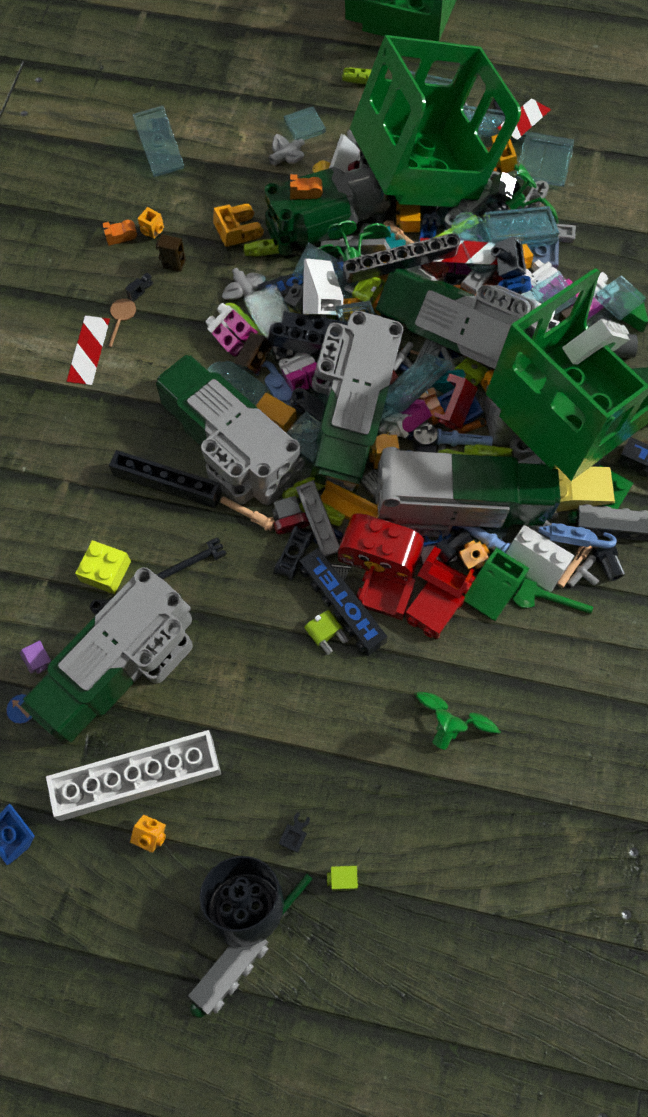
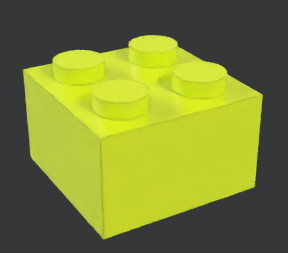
(103, 567)

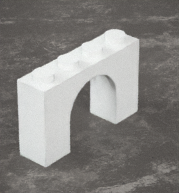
(594, 338)

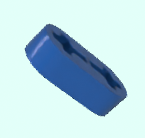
(516, 284)

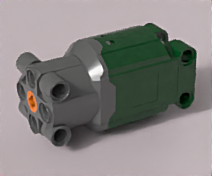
(345, 197)

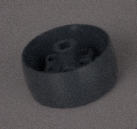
(222, 887)

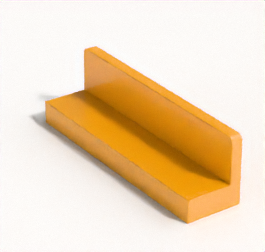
(347, 502)

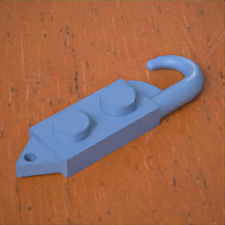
(276, 384)
(576, 536)

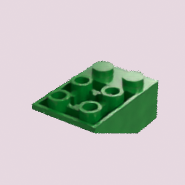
(496, 584)

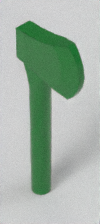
(530, 590)

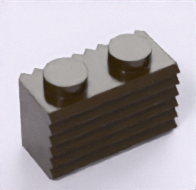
(171, 252)
(253, 353)

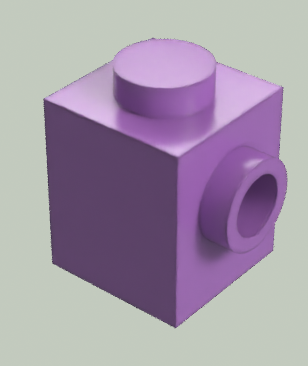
(35, 658)

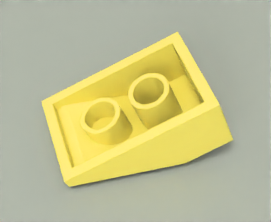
(590, 488)

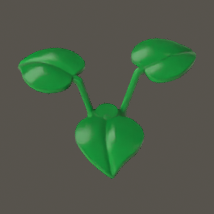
(518, 198)
(344, 228)
(450, 725)

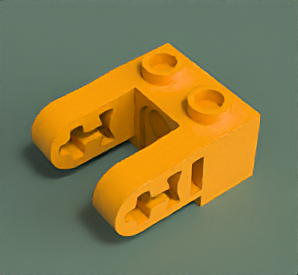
(227, 223)

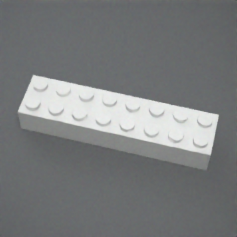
(133, 775)

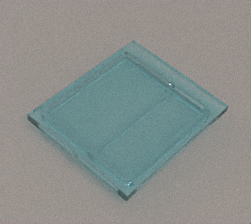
(546, 157)

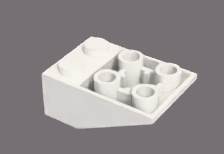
(320, 288)

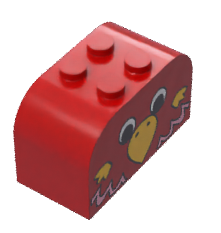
(381, 544)

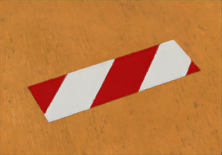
(530, 114)
(475, 249)
(88, 350)

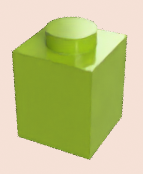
(343, 878)

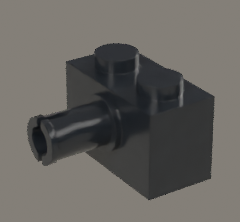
(509, 258)

